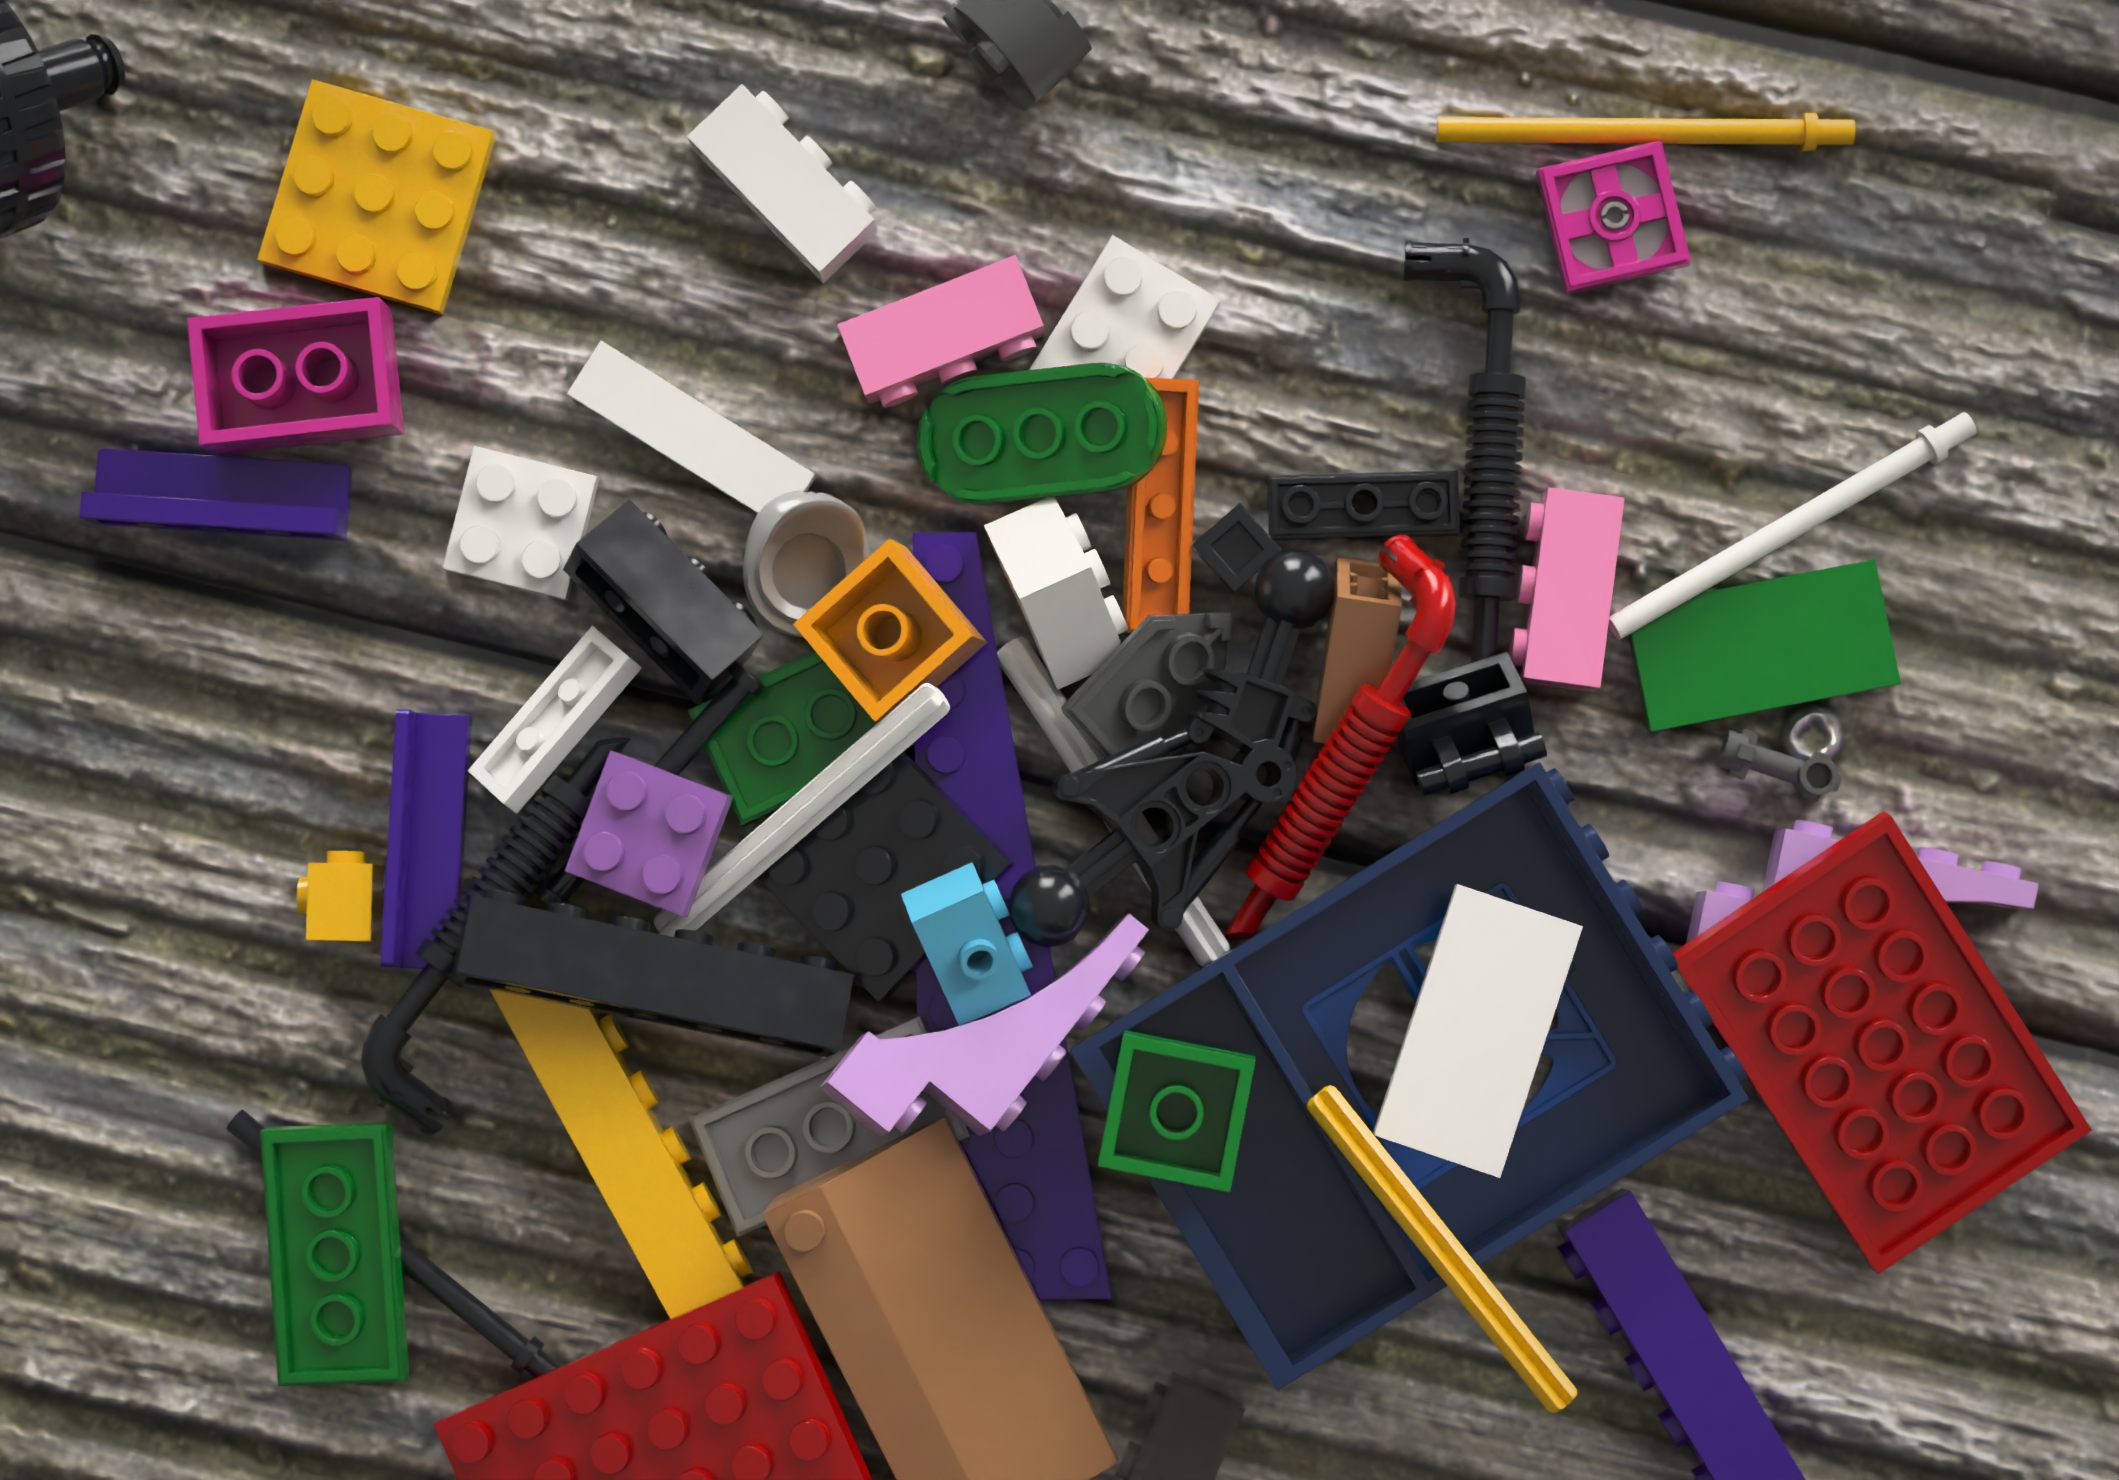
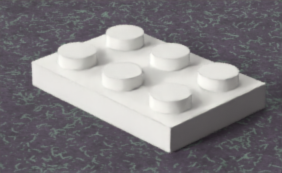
(1130, 316)

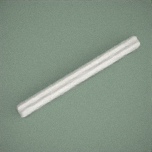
(1045, 703)
(810, 806)

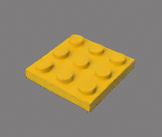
(377, 197)

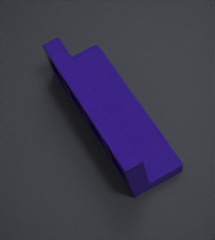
(219, 494)
(424, 830)

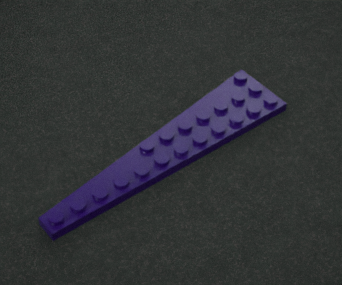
(1039, 1164)

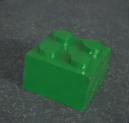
(1177, 1111)

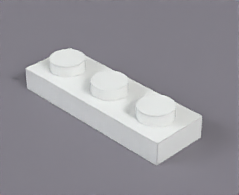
(554, 719)

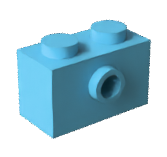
(966, 943)

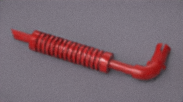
(1353, 748)

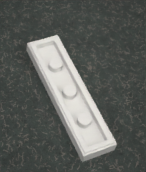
(686, 430)

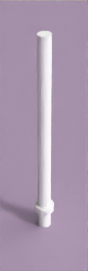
(1930, 445)

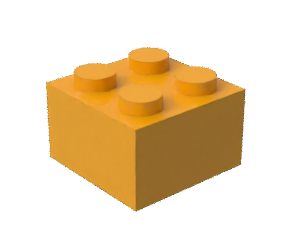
(889, 630)

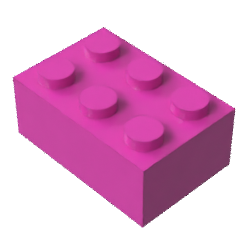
(295, 376)

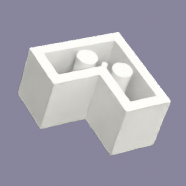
(1058, 588)

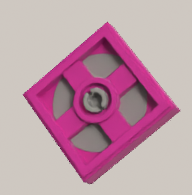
(1613, 217)

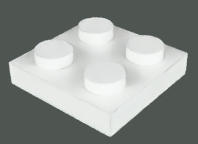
(519, 522)

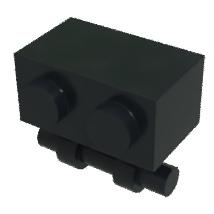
(1468, 726)

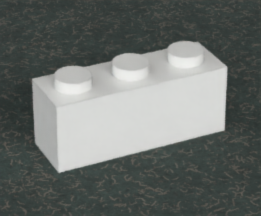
(785, 181)

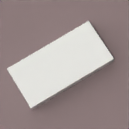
(1477, 1030)

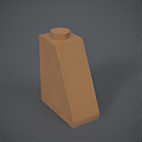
(1357, 638)

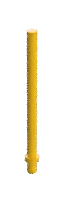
(1806, 132)

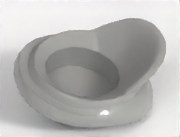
(799, 554)

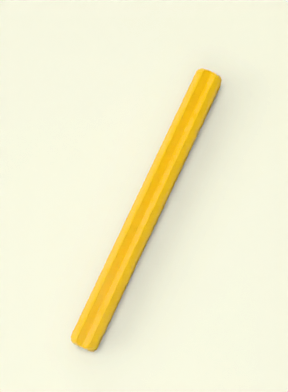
(1441, 1249)

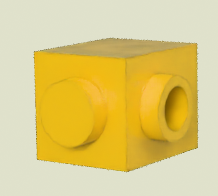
(342, 898)

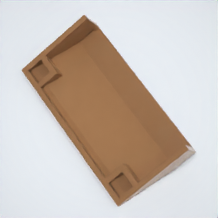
(936, 1318)

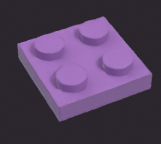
(649, 833)

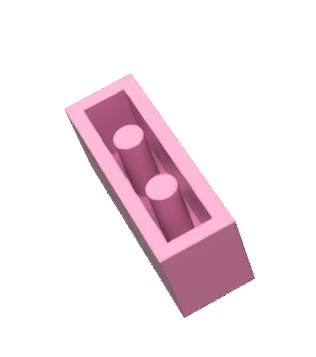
(942, 332)
(1567, 589)

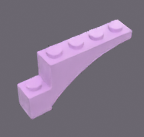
(1992, 886)
(984, 1063)

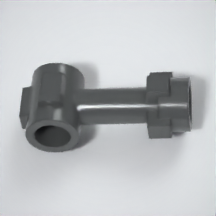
(1809, 777)

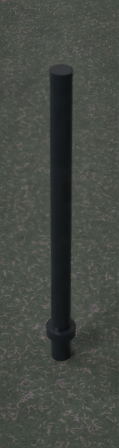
(525, 1353)

